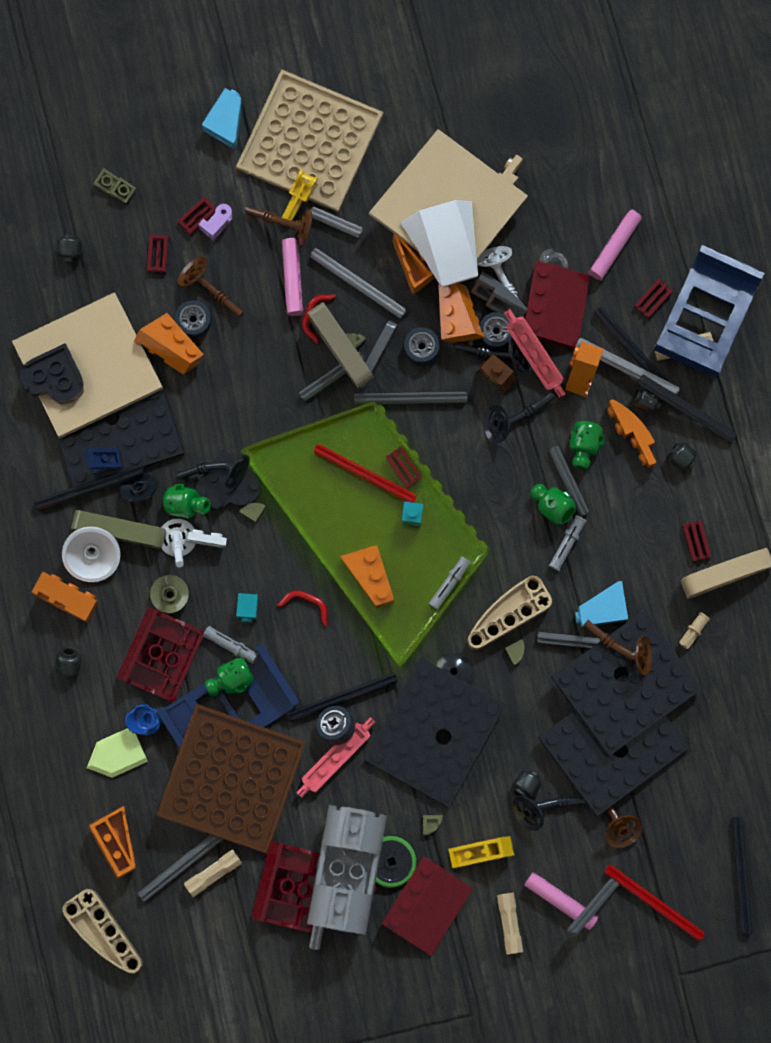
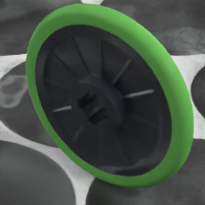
(404, 860)

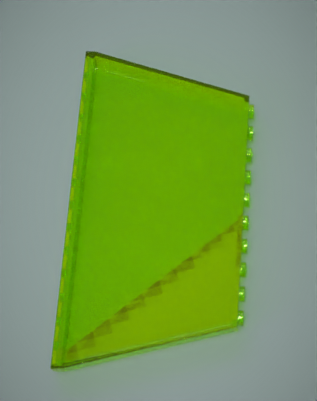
(347, 514)

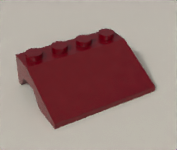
(557, 304)
(160, 654)
(286, 887)
(427, 905)

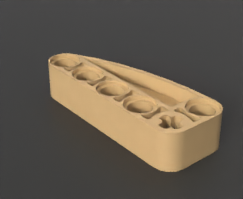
(726, 573)
(510, 606)
(94, 930)

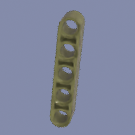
(121, 529)

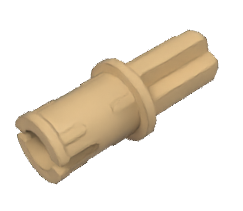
(694, 630)

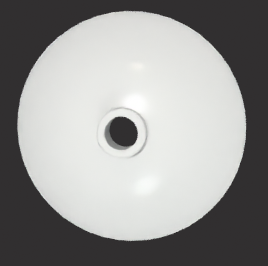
(91, 565)

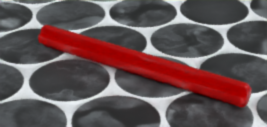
(364, 473)
(654, 902)

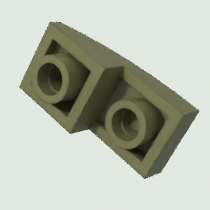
(114, 186)

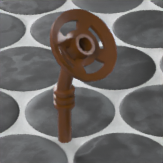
(301, 227)
(193, 272)
(639, 655)
(622, 829)

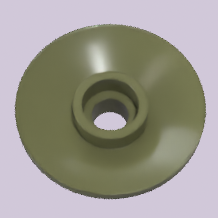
(167, 584)

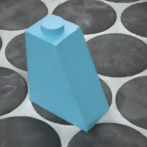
(225, 118)
(604, 608)

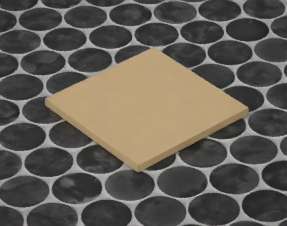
(312, 132)
(448, 173)
(108, 358)

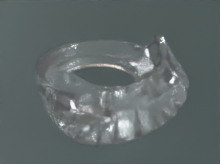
(548, 254)

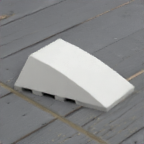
(445, 240)

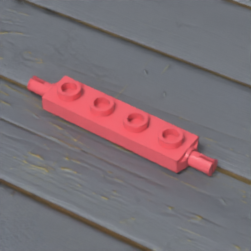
(534, 353)
(334, 759)

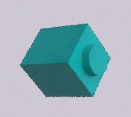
(412, 514)
(247, 607)

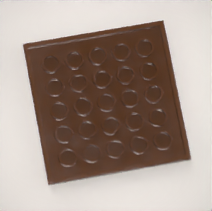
(231, 778)

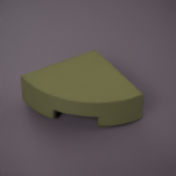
(356, 339)
(253, 511)
(515, 651)
(431, 823)

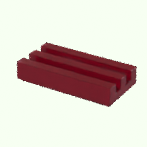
(186, 226)
(157, 269)
(664, 286)
(395, 454)
(703, 537)

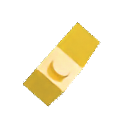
(481, 851)

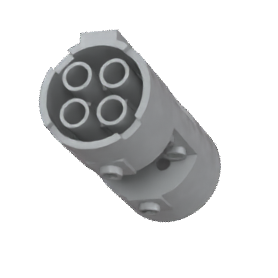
(347, 869)

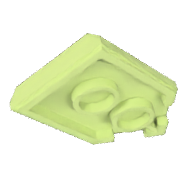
(117, 754)

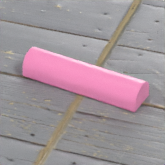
(615, 245)
(292, 277)
(557, 898)

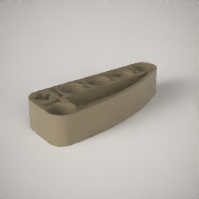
(339, 345)

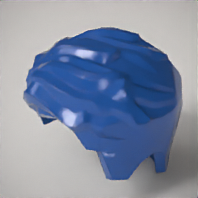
(143, 720)

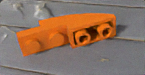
(630, 425)

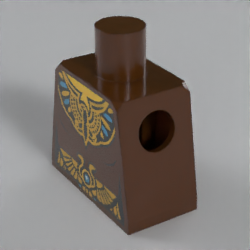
(497, 374)

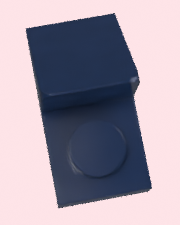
(103, 459)

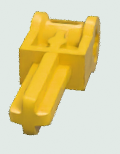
(301, 192)

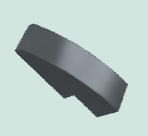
(497, 296)

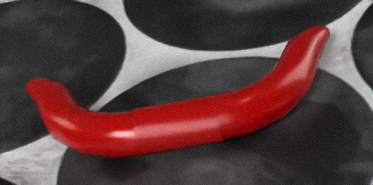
(305, 321)
(308, 597)

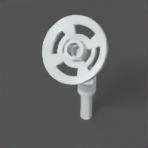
(495, 262)
(175, 547)

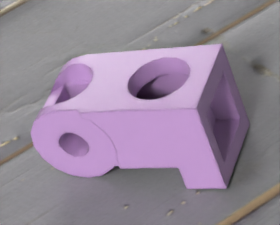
(217, 222)

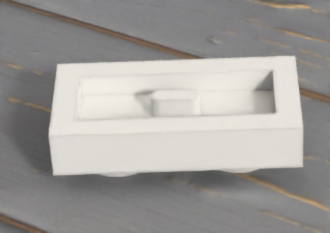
(198, 537)

